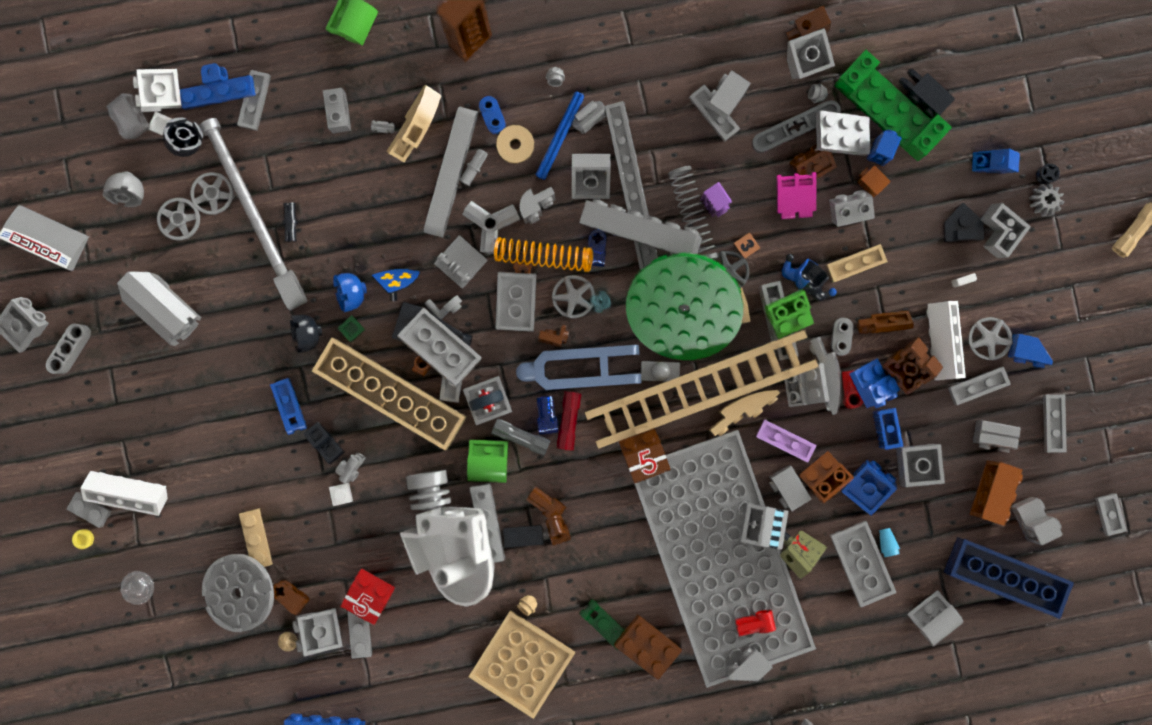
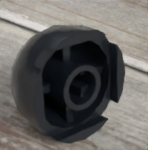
(182, 137)
(304, 332)

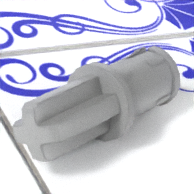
(473, 167)

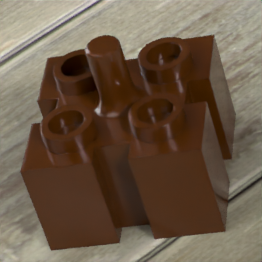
(913, 366)

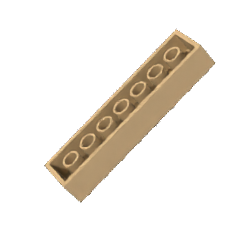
(389, 393)

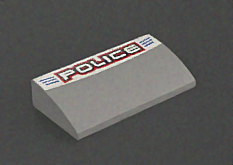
(44, 237)

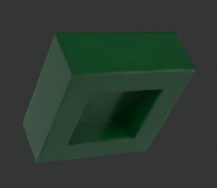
(351, 328)

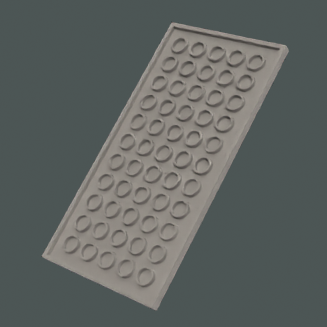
(715, 577)

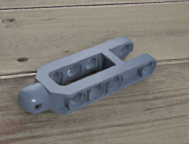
(535, 370)

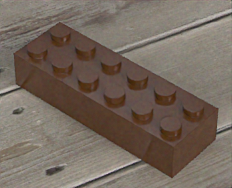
(464, 25)

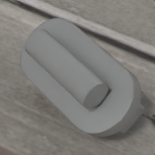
(589, 116)

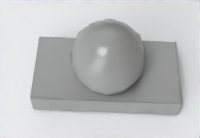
(659, 371)

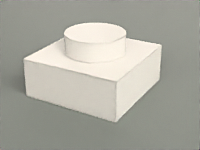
(341, 494)

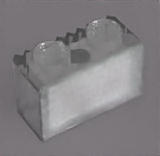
(127, 116)

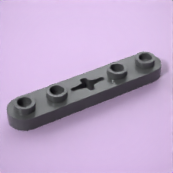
(779, 135)

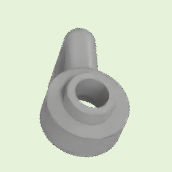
(452, 306)

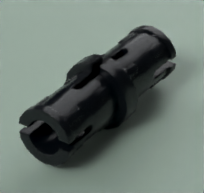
(290, 222)

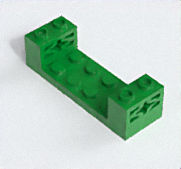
(890, 108)

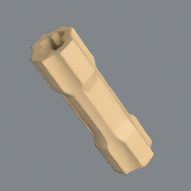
(1129, 240)

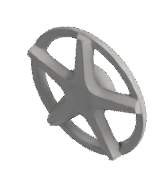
(212, 193)
(178, 219)
(573, 296)
(990, 338)

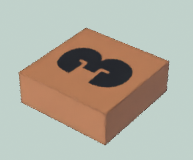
(746, 245)

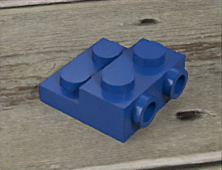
(874, 384)
(870, 487)

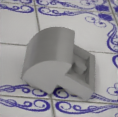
(531, 204)
(807, 387)
(935, 618)

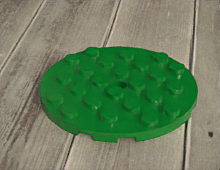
(688, 280)

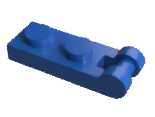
(288, 405)

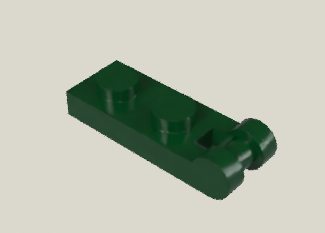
(602, 622)

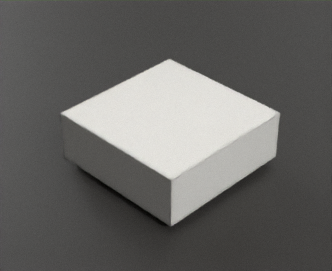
(158, 123)
(964, 280)

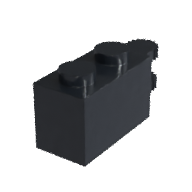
(927, 93)

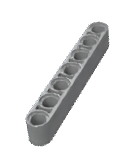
(450, 172)

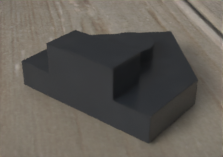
(963, 225)

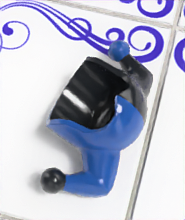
(808, 277)

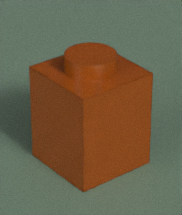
(873, 180)

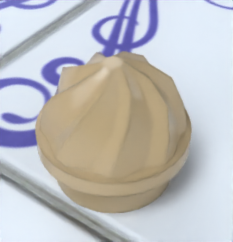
(527, 605)
(287, 641)

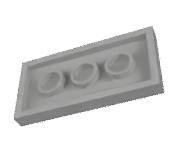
(439, 347)
(863, 563)

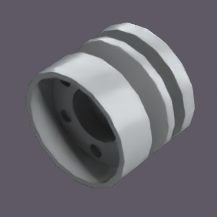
(428, 490)

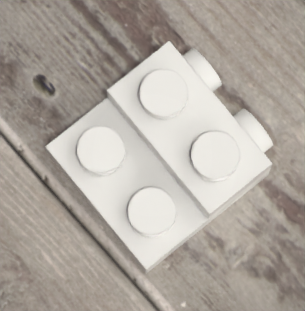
(157, 89)

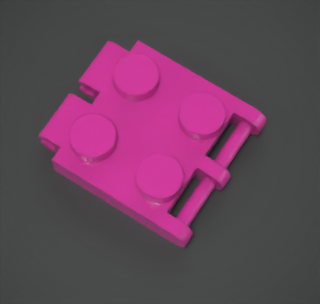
(796, 195)

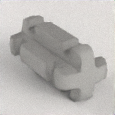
(382, 126)

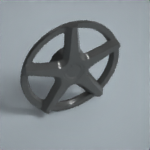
(731, 268)

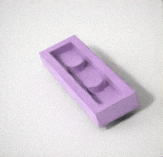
(786, 441)

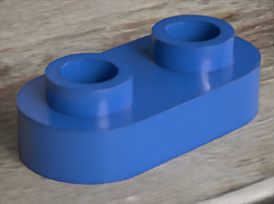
(492, 114)

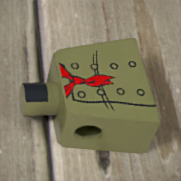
(801, 552)

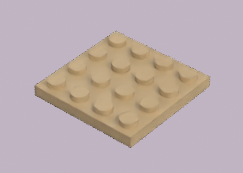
(521, 664)

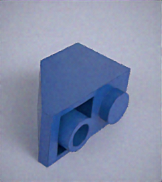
(996, 161)
(1029, 349)

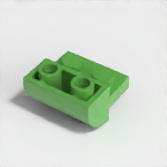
(352, 20)
(789, 314)
(487, 461)

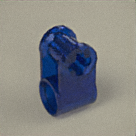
(598, 249)

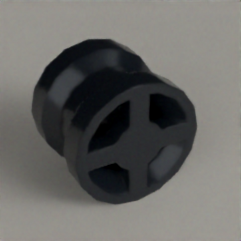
(1052, 173)

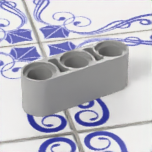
(60, 353)

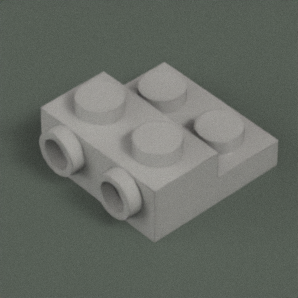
(21, 323)
(317, 632)

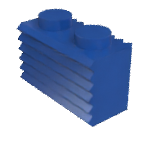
(884, 147)
(887, 428)

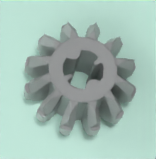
(1040, 203)

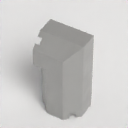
(158, 305)

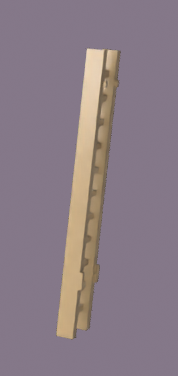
(706, 403)

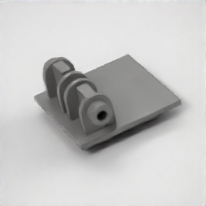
(460, 261)

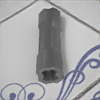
(508, 432)

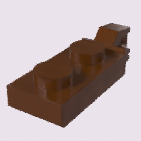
(886, 322)

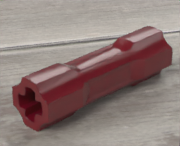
(570, 405)

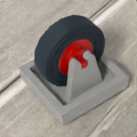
(487, 400)

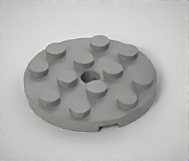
(255, 588)

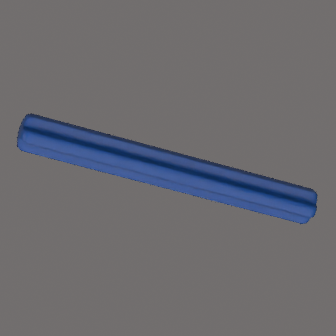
(559, 135)

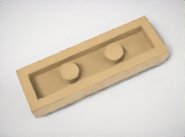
(856, 263)
(255, 537)

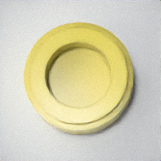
(83, 539)

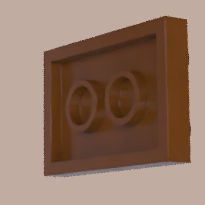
(647, 647)

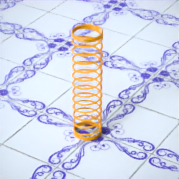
(585, 263)

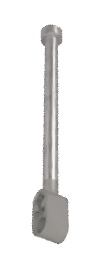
(286, 280)

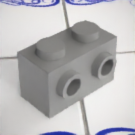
(852, 208)

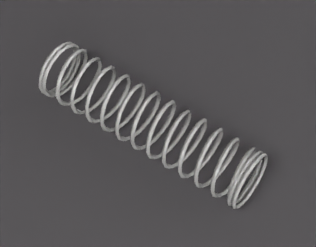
(679, 171)

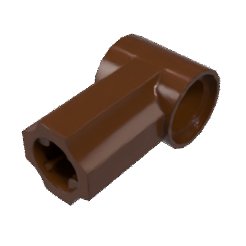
(546, 504)

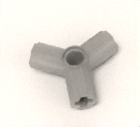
(480, 217)

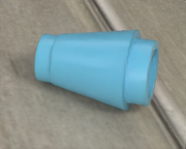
(888, 543)

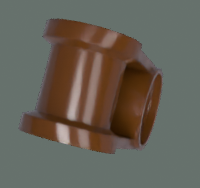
(557, 530)
(292, 598)

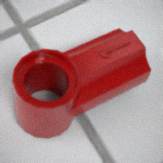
(850, 389)
(760, 622)

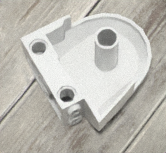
(454, 550)

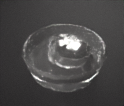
(137, 587)

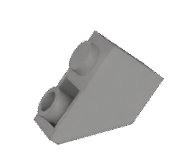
(750, 667)

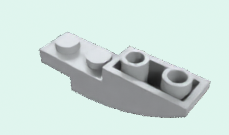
(832, 373)

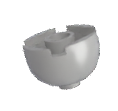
(124, 188)

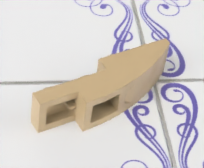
(416, 124)
(749, 405)

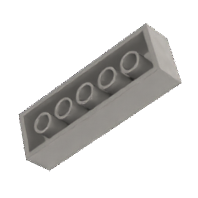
(639, 229)

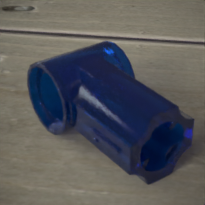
(547, 420)

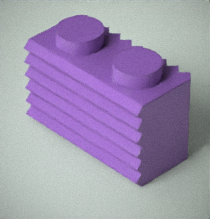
(716, 200)

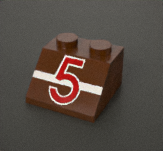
(644, 455)

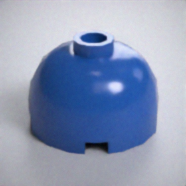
(349, 291)

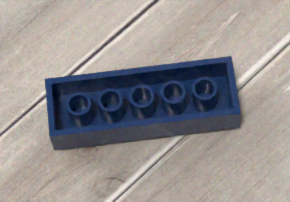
(1008, 577)

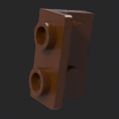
(813, 161)
(551, 338)

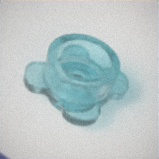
(605, 301)

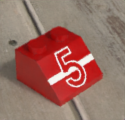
(367, 597)

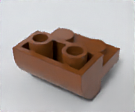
(826, 477)

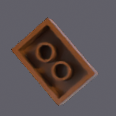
(996, 492)

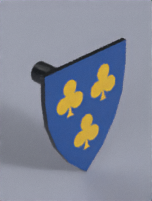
(395, 280)

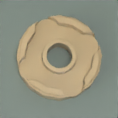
(515, 133)

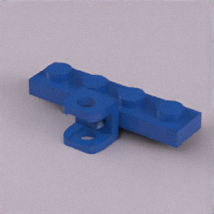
(216, 88)

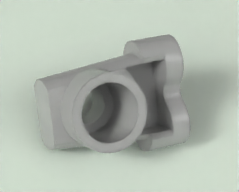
(348, 469)

